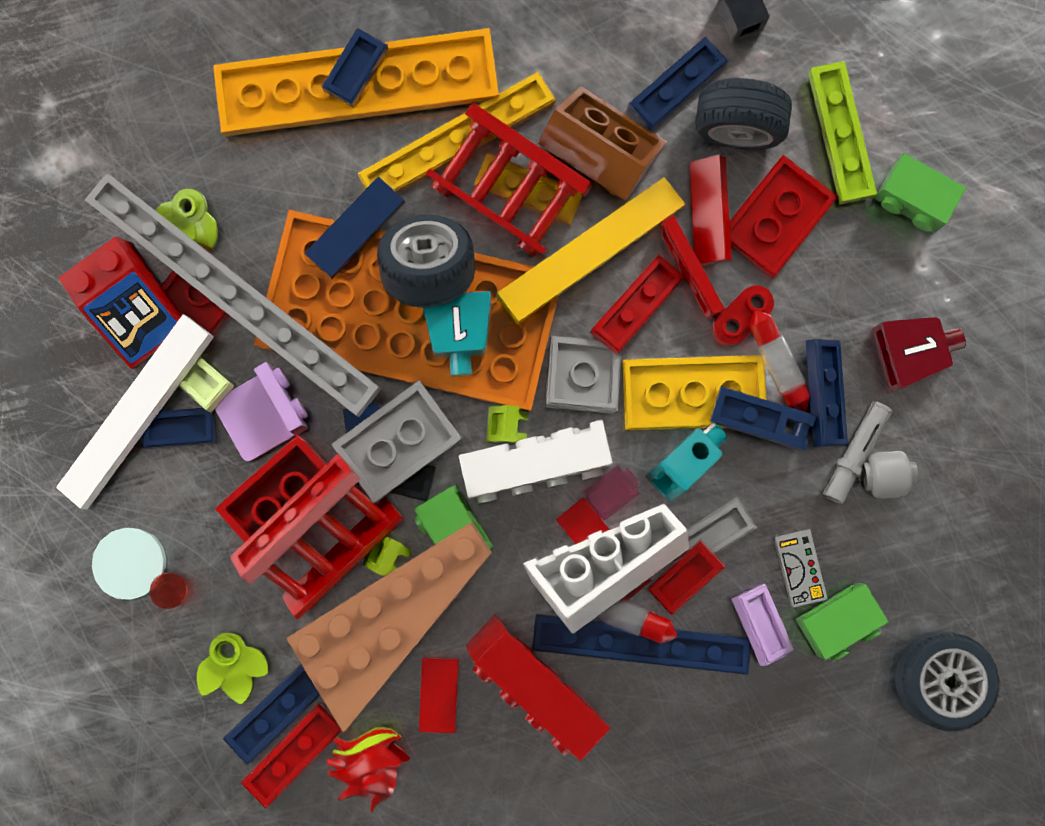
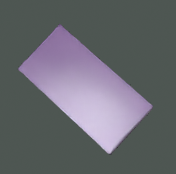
(763, 625)

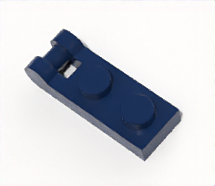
(761, 418)

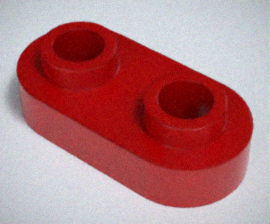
(741, 312)

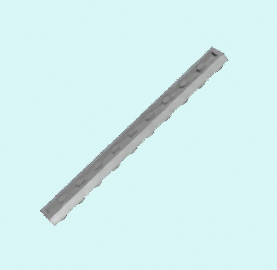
(233, 295)

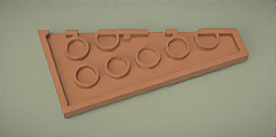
(370, 634)

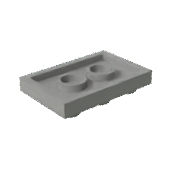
(397, 441)

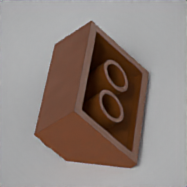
(601, 142)

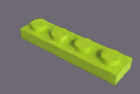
(842, 132)

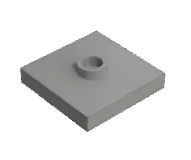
(582, 375)

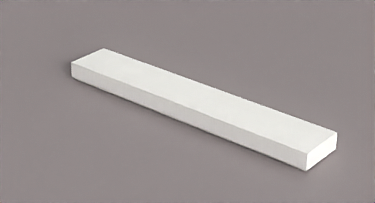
(134, 412)

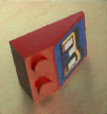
(122, 300)

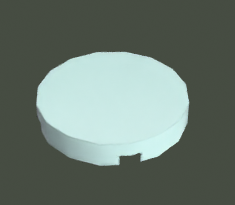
(128, 563)

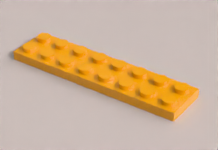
(410, 78)

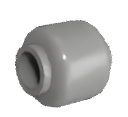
(889, 474)

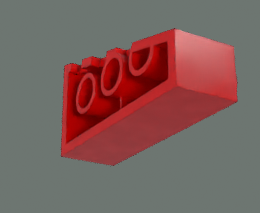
(536, 689)

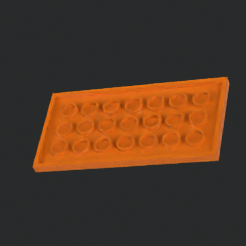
(392, 338)

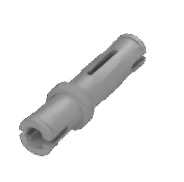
(851, 464)

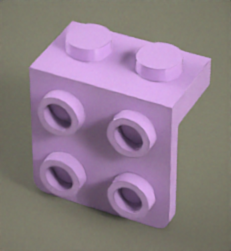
(262, 413)

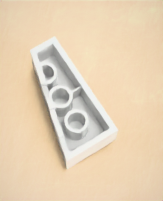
(535, 462)
(607, 566)

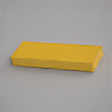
(538, 198)

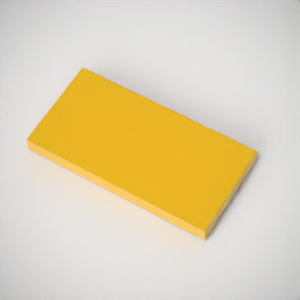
(684, 390)

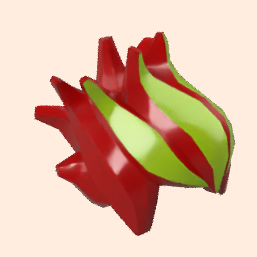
(368, 765)

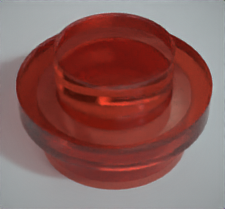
(168, 590)

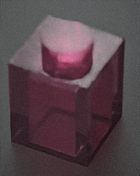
(612, 491)

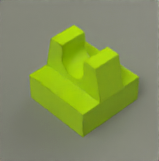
(504, 424)
(383, 555)

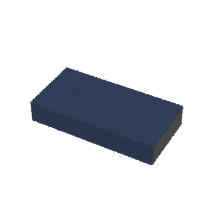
(355, 67)
(180, 428)

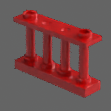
(540, 165)
(296, 517)

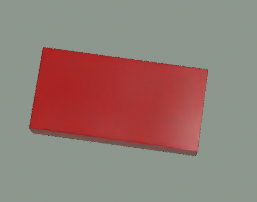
(686, 577)
(438, 695)

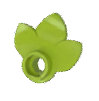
(195, 224)
(231, 673)

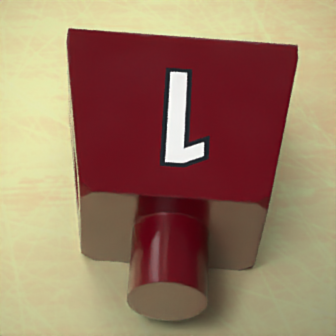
(915, 349)

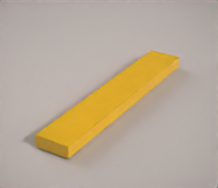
(438, 147)
(590, 250)

